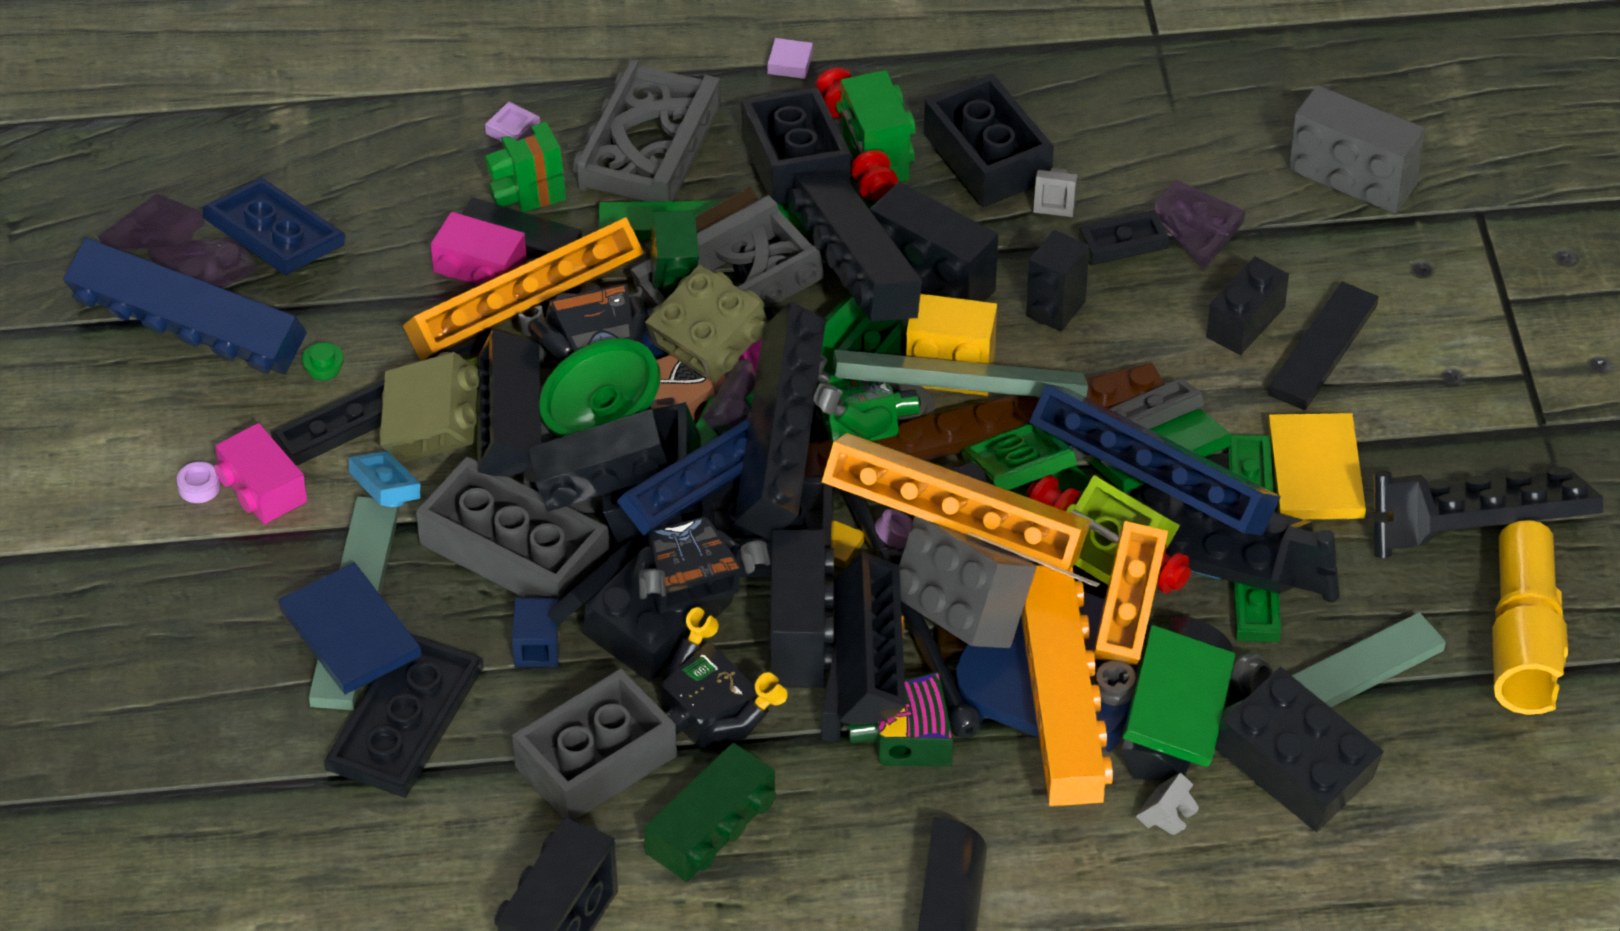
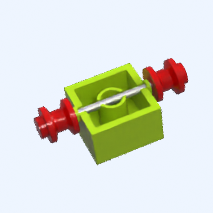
(1108, 510)

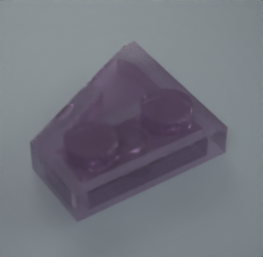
(1198, 220)

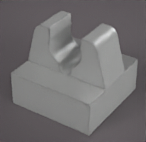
(1055, 192)
(1165, 801)

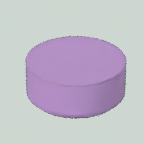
(198, 482)
(894, 528)

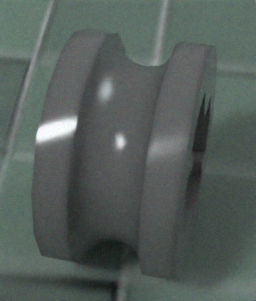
(1121, 692)

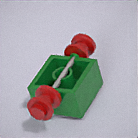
(872, 127)

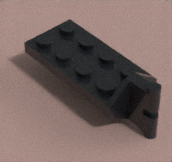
(1423, 508)
(1276, 561)

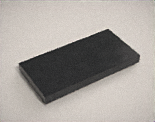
(404, 718)

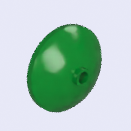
(599, 386)

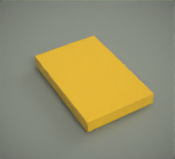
(1316, 466)

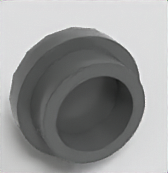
(1249, 673)

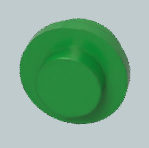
(323, 360)

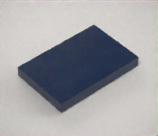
(273, 226)
(349, 628)

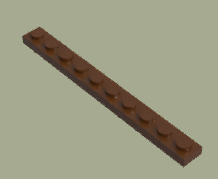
(952, 430)

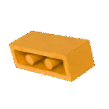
(1130, 593)

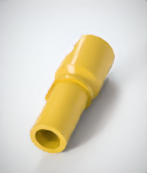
(1529, 622)

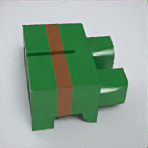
(531, 171)

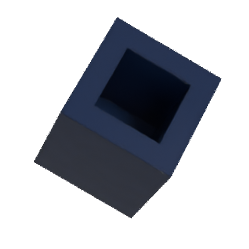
(534, 633)

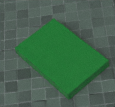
(1192, 430)
(1019, 456)
(1179, 696)

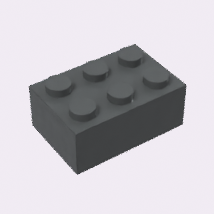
(1356, 149)
(964, 584)
(594, 745)

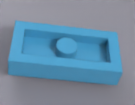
(384, 478)

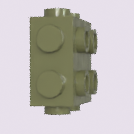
(707, 323)
(429, 407)

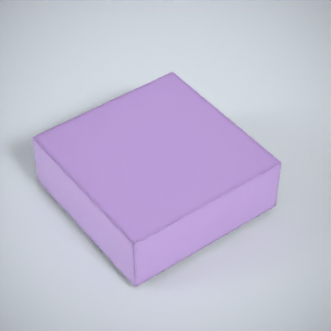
(790, 58)
(511, 122)

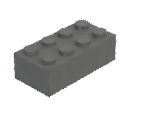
(509, 534)

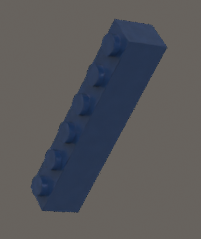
(185, 307)
(1155, 459)

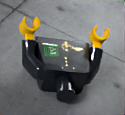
(709, 694)

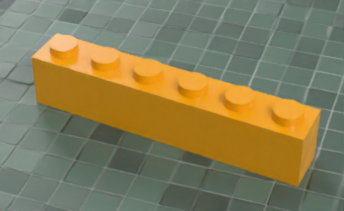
(523, 289)
(955, 500)
(1063, 690)

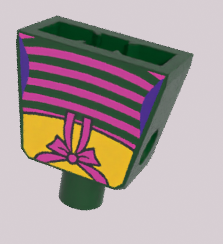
(917, 733)

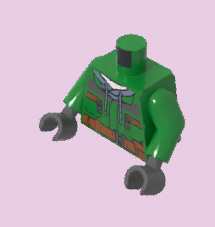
(861, 406)

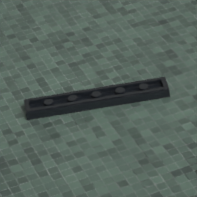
(347, 417)

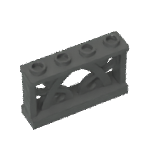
(661, 179)
(744, 240)

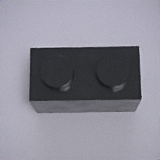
(1057, 280)
(1247, 305)

